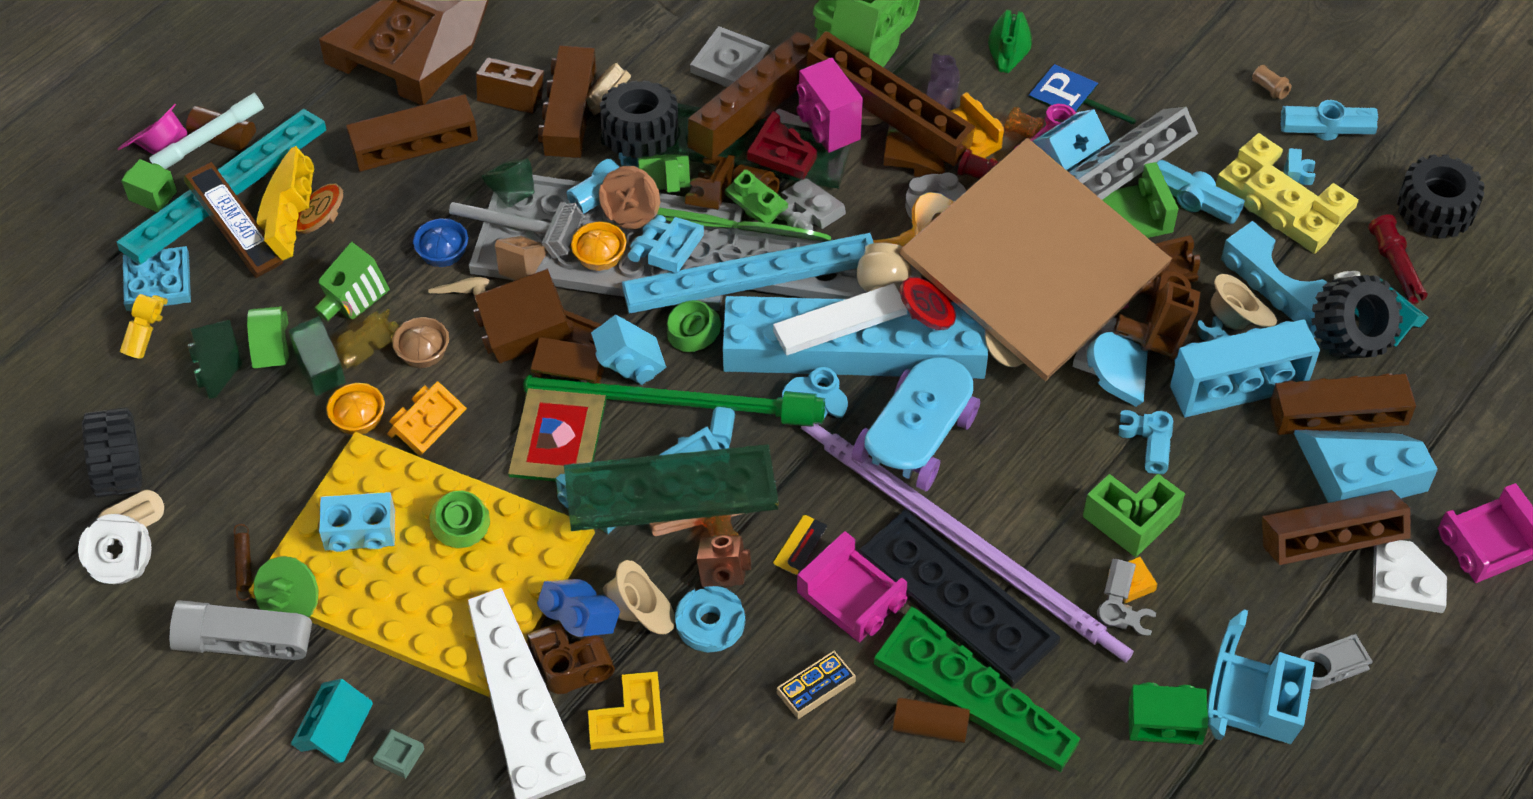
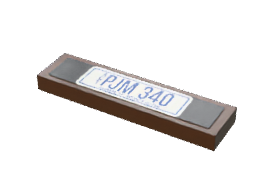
(232, 219)

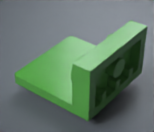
(1146, 205)

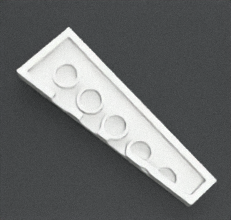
(529, 726)

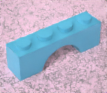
(1250, 256)

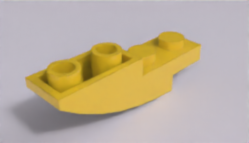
(283, 200)

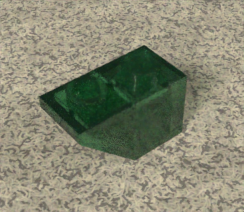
(217, 356)
(316, 356)

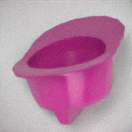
(159, 134)

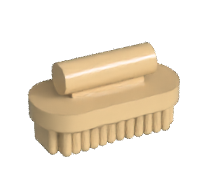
(610, 78)
(143, 506)

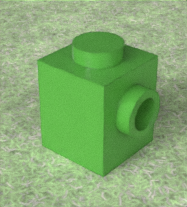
(149, 185)

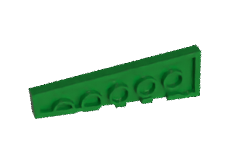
(948, 673)

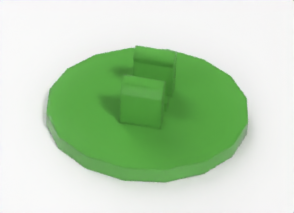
(286, 586)

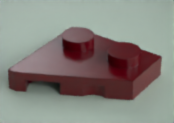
(782, 149)

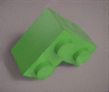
(1131, 517)

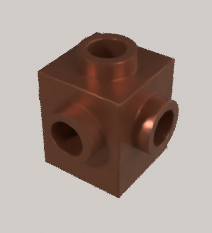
(723, 561)

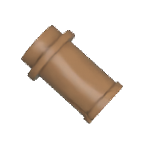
(1277, 86)

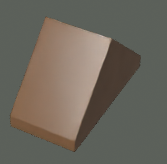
(518, 256)

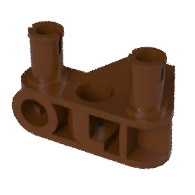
(1168, 315)

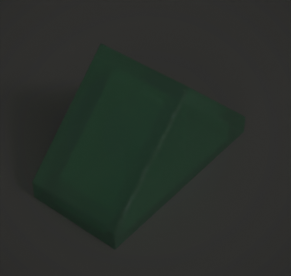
(511, 181)

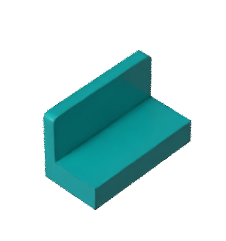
(333, 720)

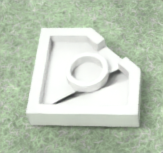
(1407, 578)

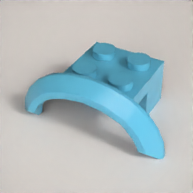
(1257, 695)

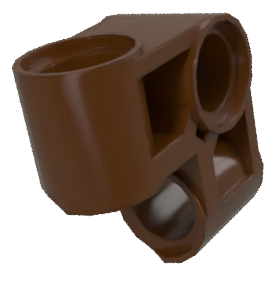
(584, 660)

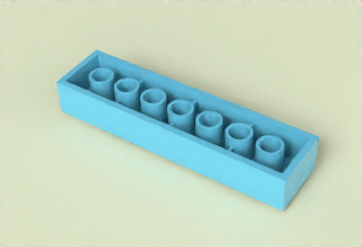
(874, 351)

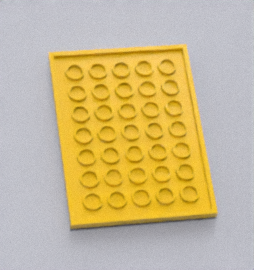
(417, 593)

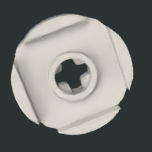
(130, 562)

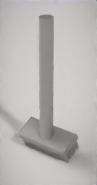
(558, 232)

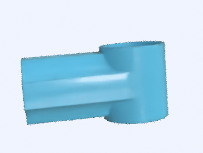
(587, 192)

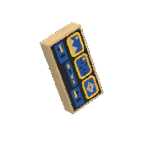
(816, 684)

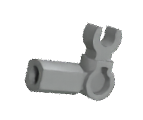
(1117, 588)

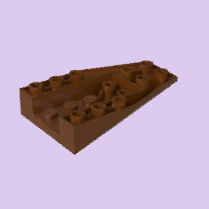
(408, 41)

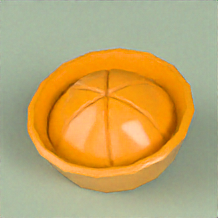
(598, 245)
(356, 408)

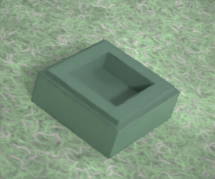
(398, 753)

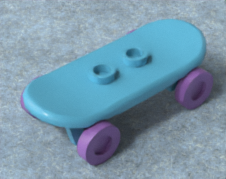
(920, 418)

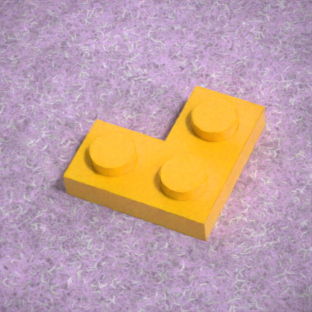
(634, 723)

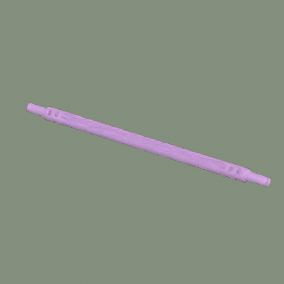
(972, 544)

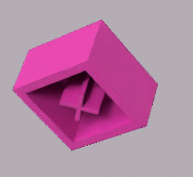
(829, 105)

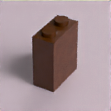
(521, 314)

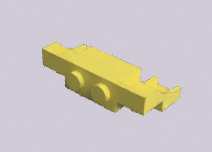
(1281, 199)

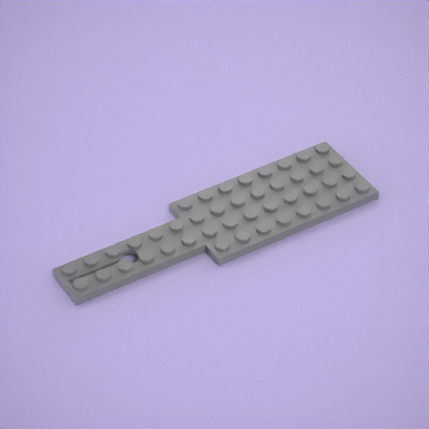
(714, 247)

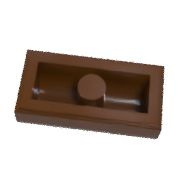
(234, 138)
(931, 720)

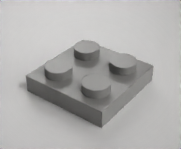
(728, 56)

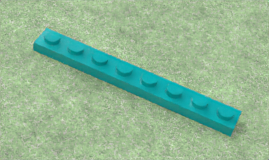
(238, 173)

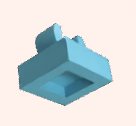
(1298, 169)

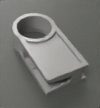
(1340, 658)

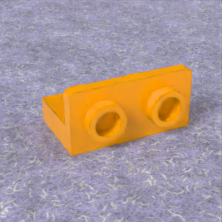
(988, 130)
(427, 419)

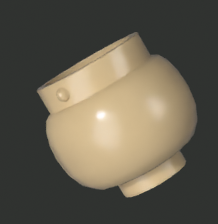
(882, 266)

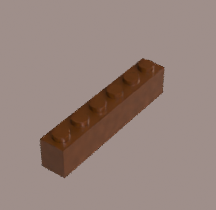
(749, 98)
(898, 101)

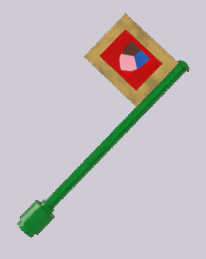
(565, 418)

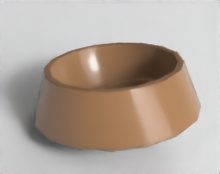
(421, 342)

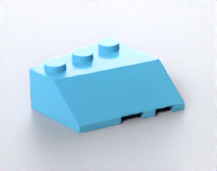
(1366, 463)

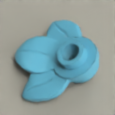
(835, 400)

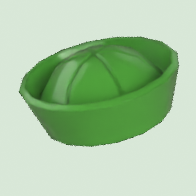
(699, 319)
(459, 519)

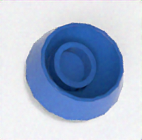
(441, 242)

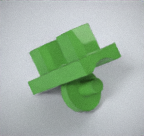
(755, 198)

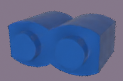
(578, 607)

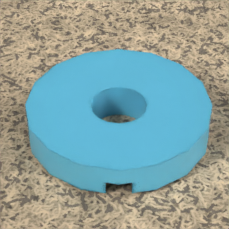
(710, 636)

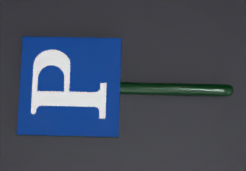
(1071, 89)

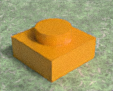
(1142, 581)

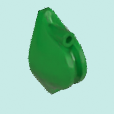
(1009, 40)

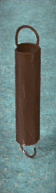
(242, 561)

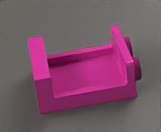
(1491, 535)
(850, 589)

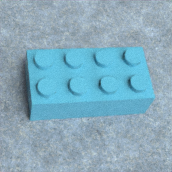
(1242, 367)

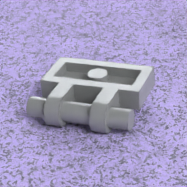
(812, 206)

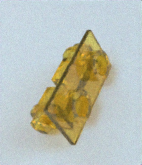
(355, 344)

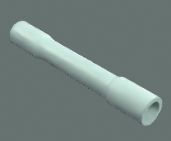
(236, 114)

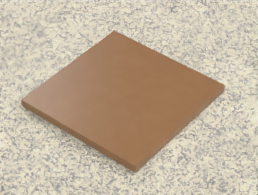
(1035, 258)

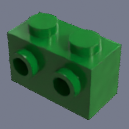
(1168, 714)

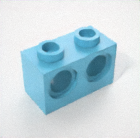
(357, 514)

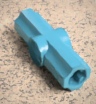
(1328, 120)
(1200, 192)

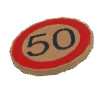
(322, 208)

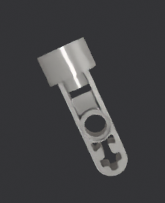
(238, 631)

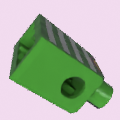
(350, 284)

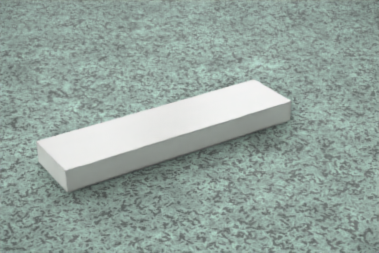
(839, 319)

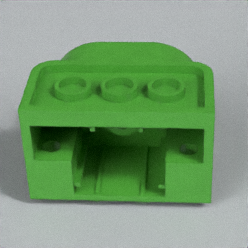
(866, 25)

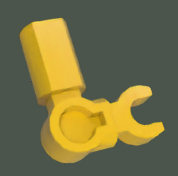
(146, 311)

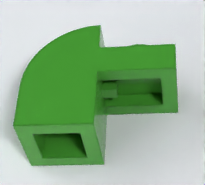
(667, 171)
(267, 336)

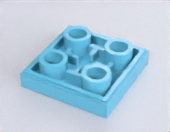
(161, 275)

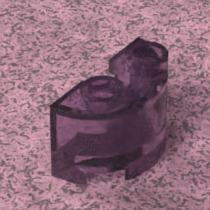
(944, 81)

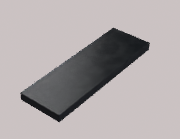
(960, 598)

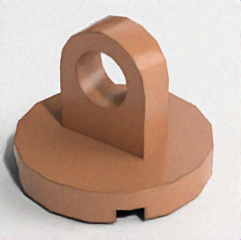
(629, 197)

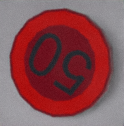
(927, 303)

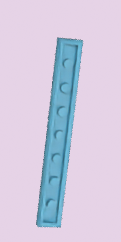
(744, 273)

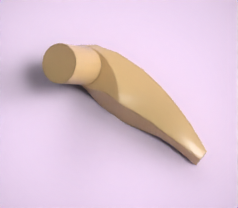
(470, 285)

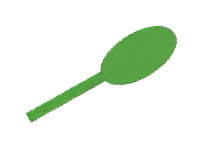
(713, 221)

